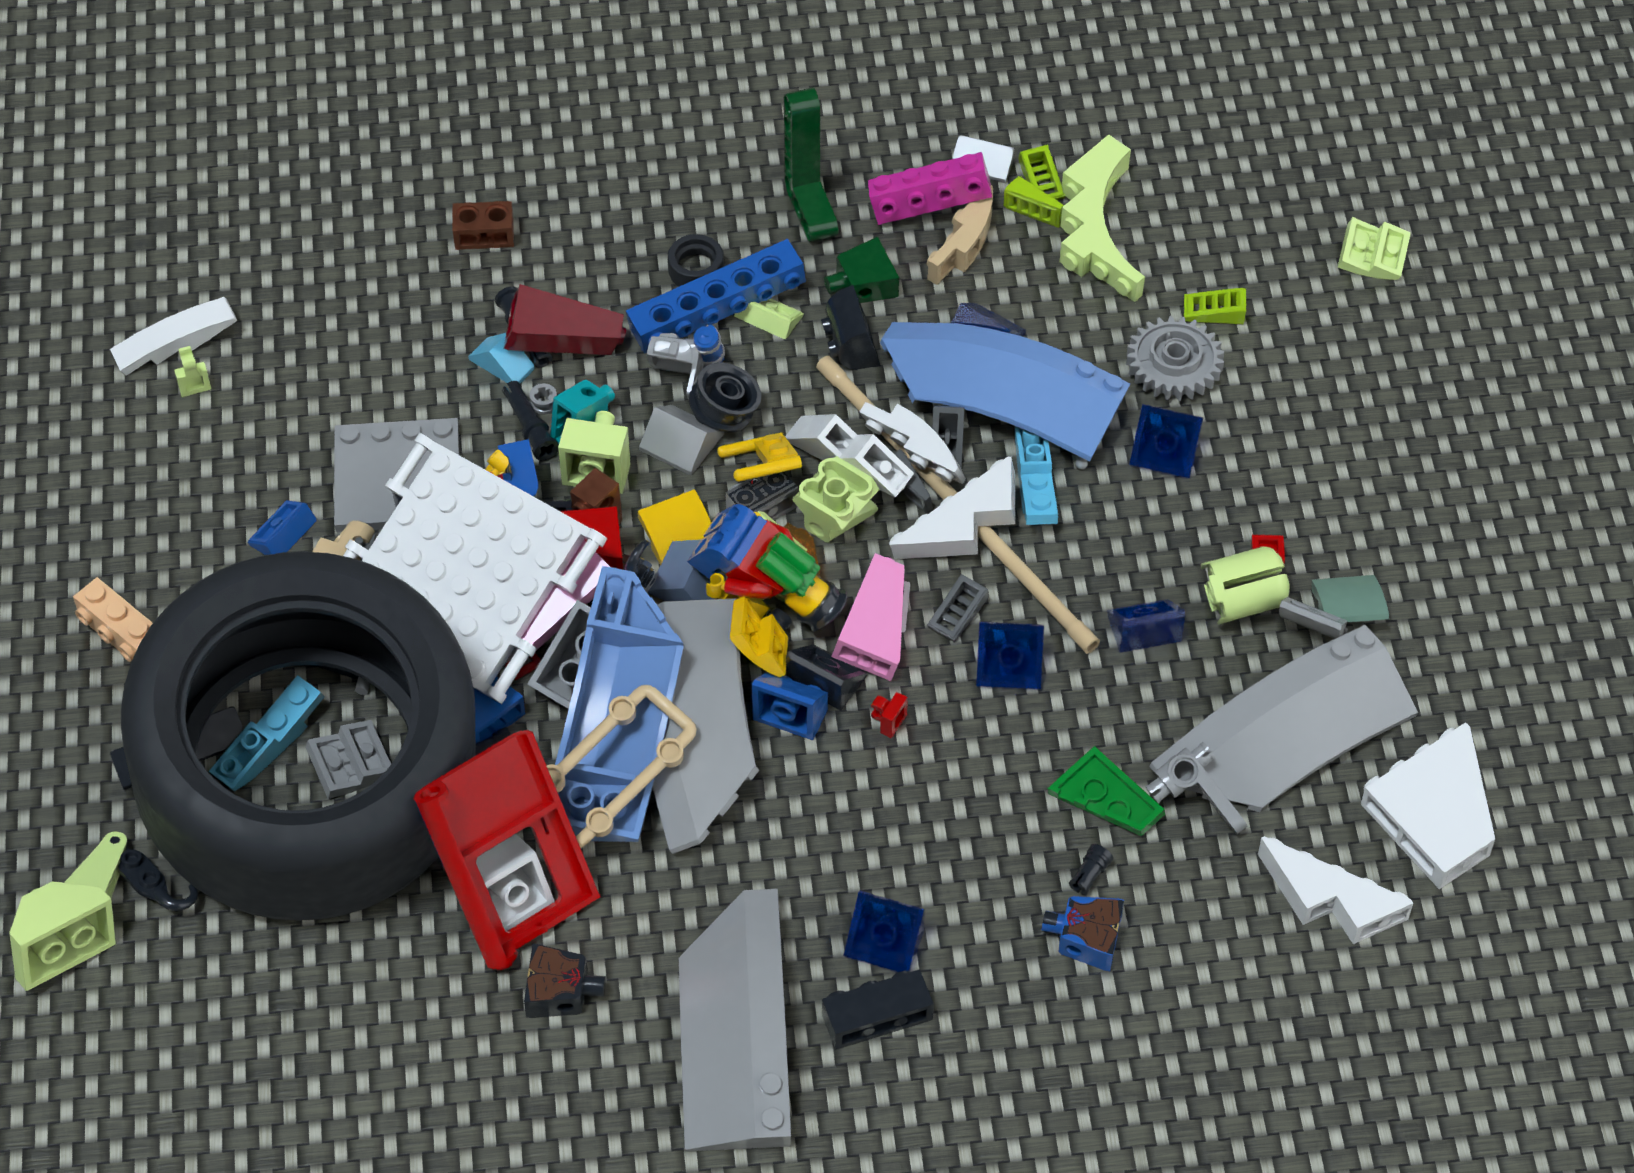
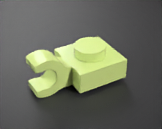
(192, 376)

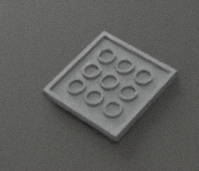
(370, 456)

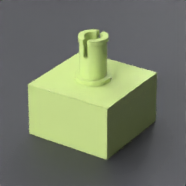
(594, 445)

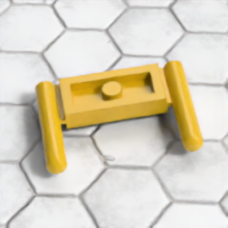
(773, 451)

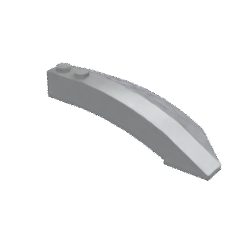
(713, 697)
(1298, 719)
(735, 1030)

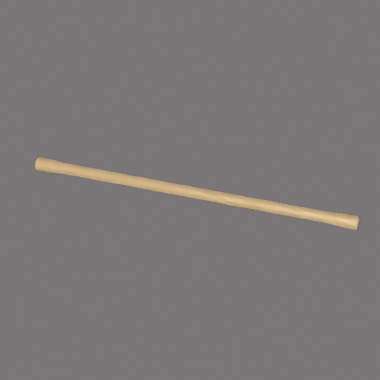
(1075, 628)

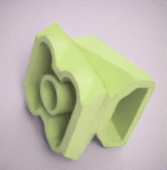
(835, 498)

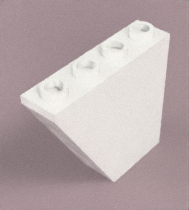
(1436, 807)

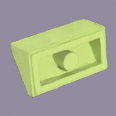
(771, 317)

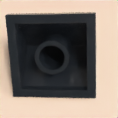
(818, 668)

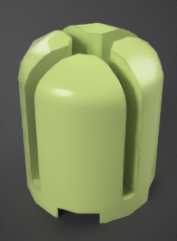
(1249, 597)

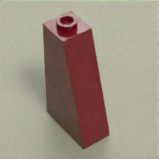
(560, 325)

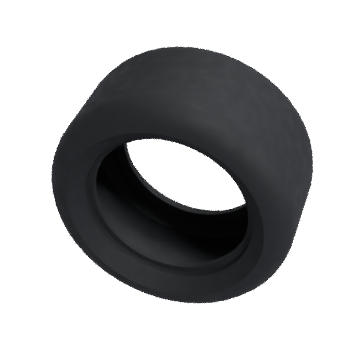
(272, 617)

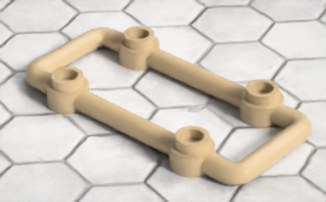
(669, 754)

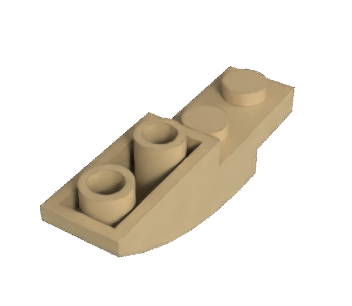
(965, 241)

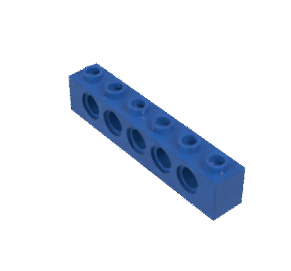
(718, 294)

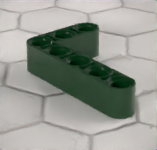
(803, 165)

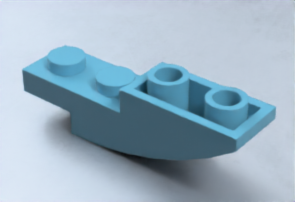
(1035, 478)
(269, 737)

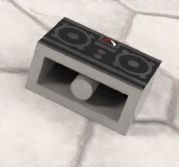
(765, 494)

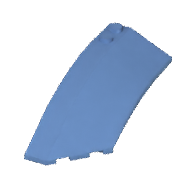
(1007, 380)
(622, 649)

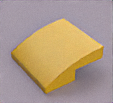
(674, 520)
(759, 639)

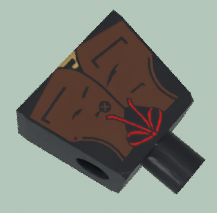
(558, 983)

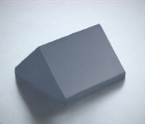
(678, 578)

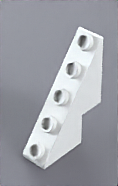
(831, 437)
(955, 523)
(1322, 888)

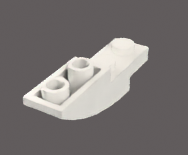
(916, 437)

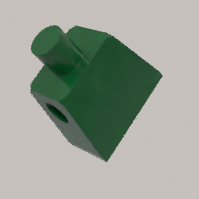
(868, 270)

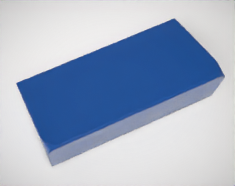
(283, 528)

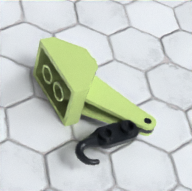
(74, 919)

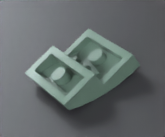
(1351, 598)

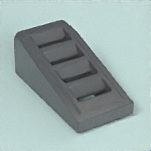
(915, 488)
(962, 585)

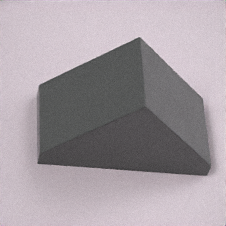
(949, 424)

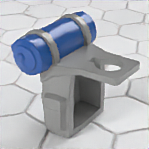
(686, 355)

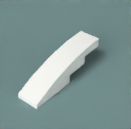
(180, 330)

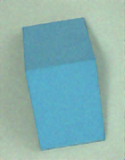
(502, 363)

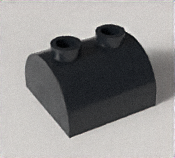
(850, 331)

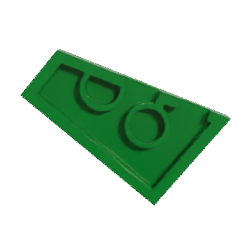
(1107, 792)

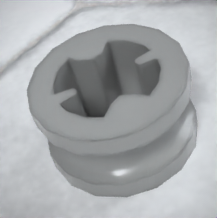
(542, 390)

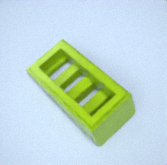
(1043, 155)
(1032, 202)
(1232, 313)

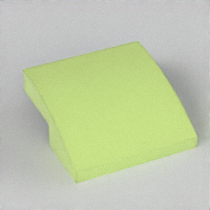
(1374, 250)

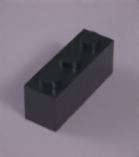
(877, 1008)

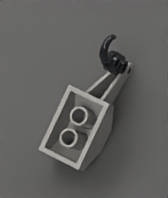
(559, 666)

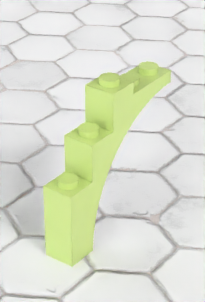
(1089, 242)

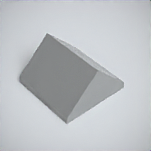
(678, 438)

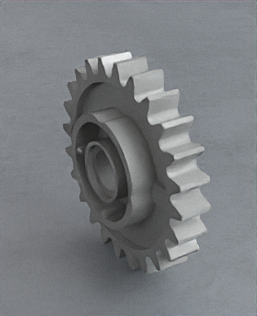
(1175, 358)

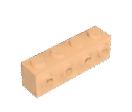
(111, 617)

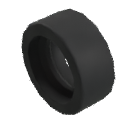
(693, 245)

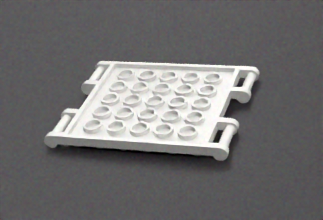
(478, 556)

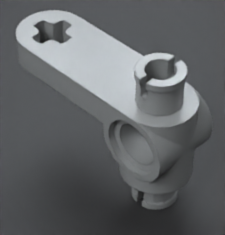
(1170, 784)

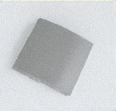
(1312, 618)
(348, 759)

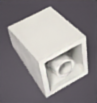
(514, 881)

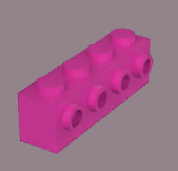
(929, 188)

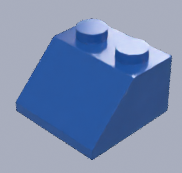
(788, 705)

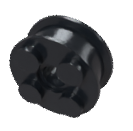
(724, 397)

